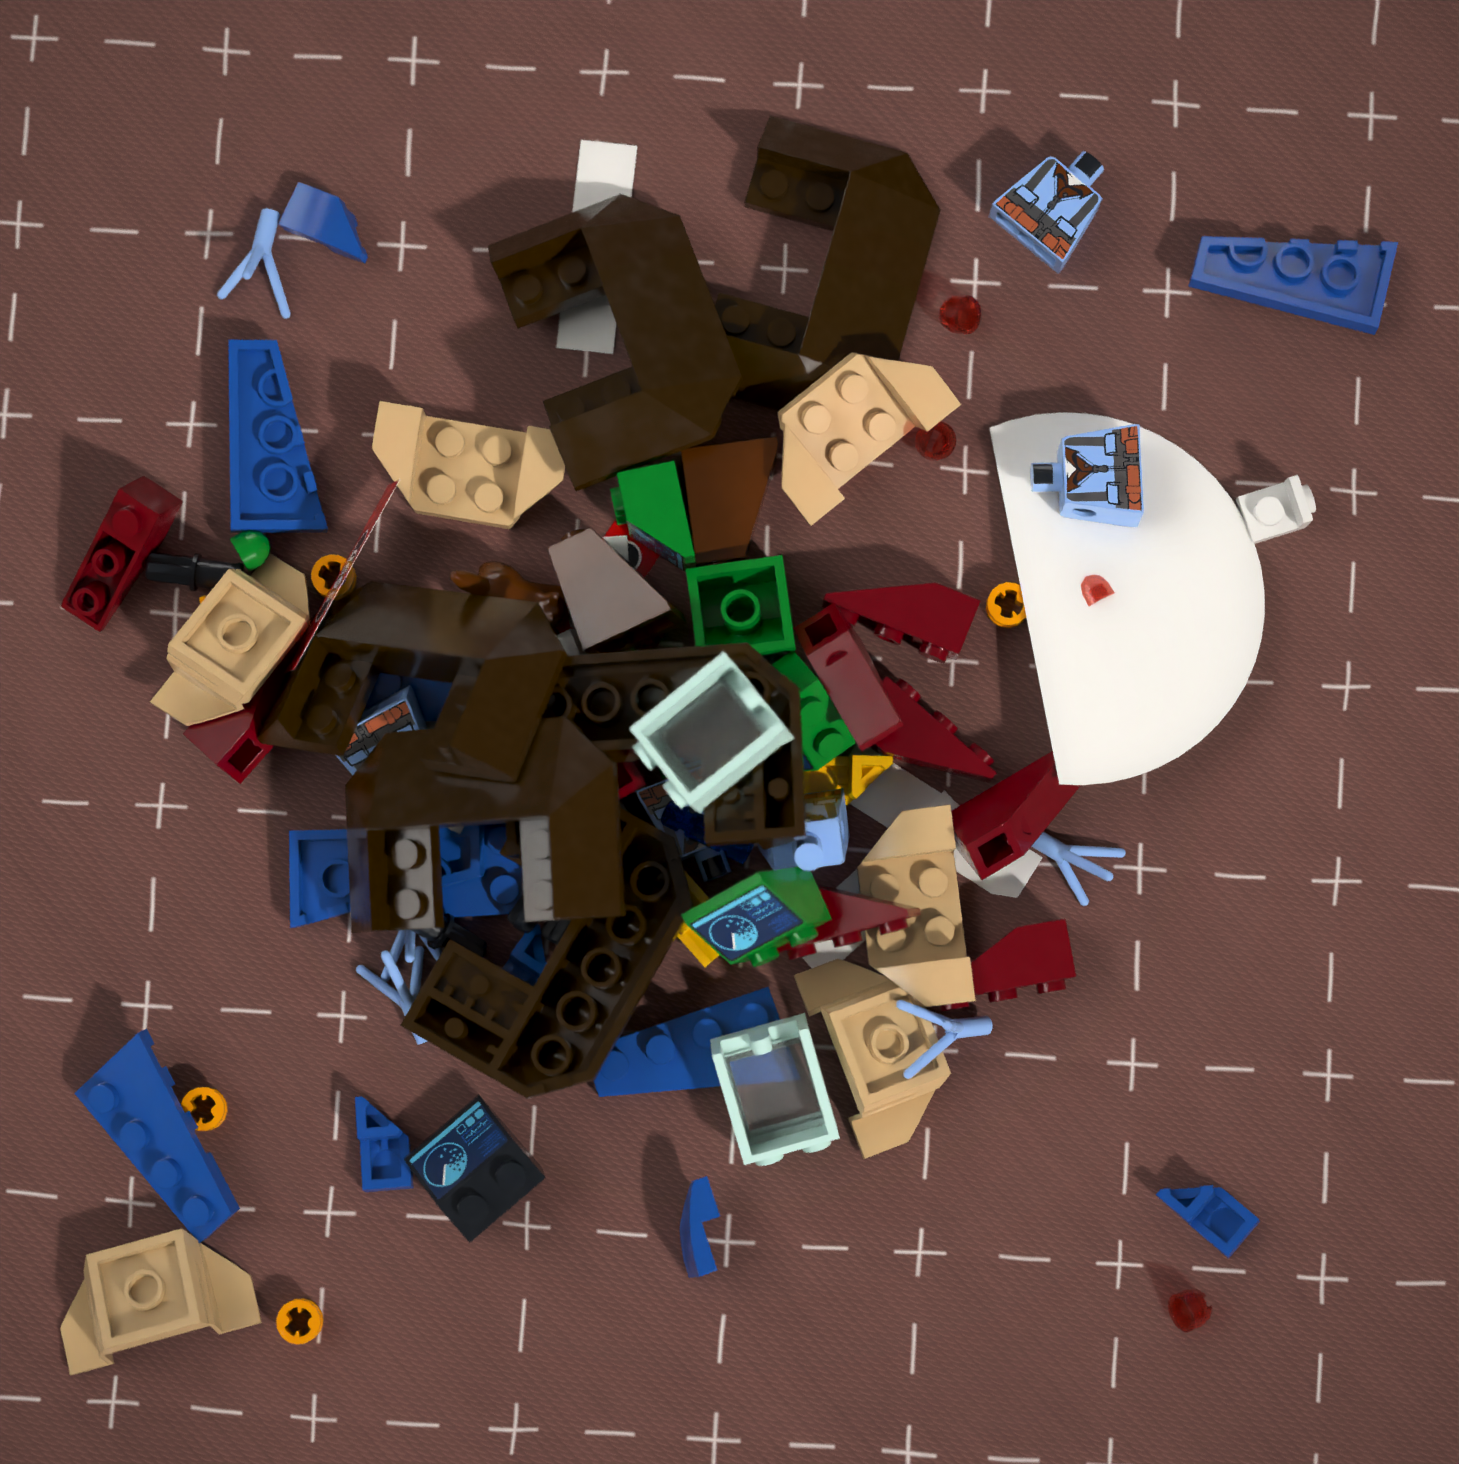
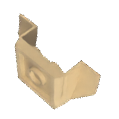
(851, 421)
(465, 467)
(234, 642)
(917, 868)
(875, 1049)
(153, 1293)

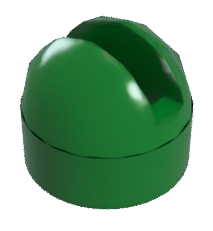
(252, 548)

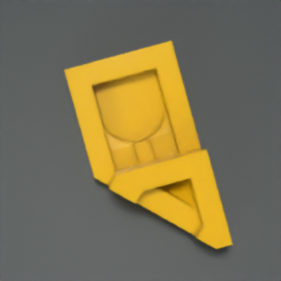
(845, 772)

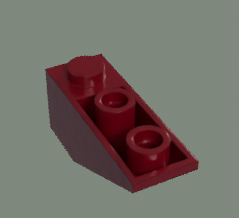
(120, 550)
(918, 613)
(848, 676)
(232, 738)
(929, 738)
(1009, 816)
(850, 916)
(1023, 958)

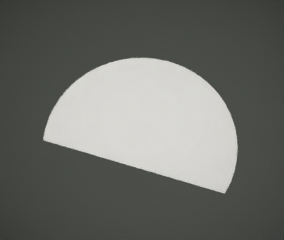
(1176, 639)

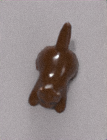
(504, 581)

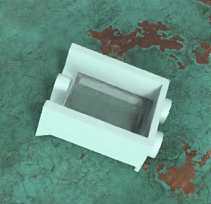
(708, 734)
(774, 1090)

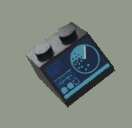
(474, 1168)

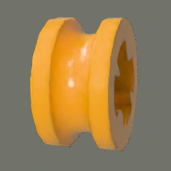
(322, 586)
(994, 611)
(219, 1110)
(284, 1319)

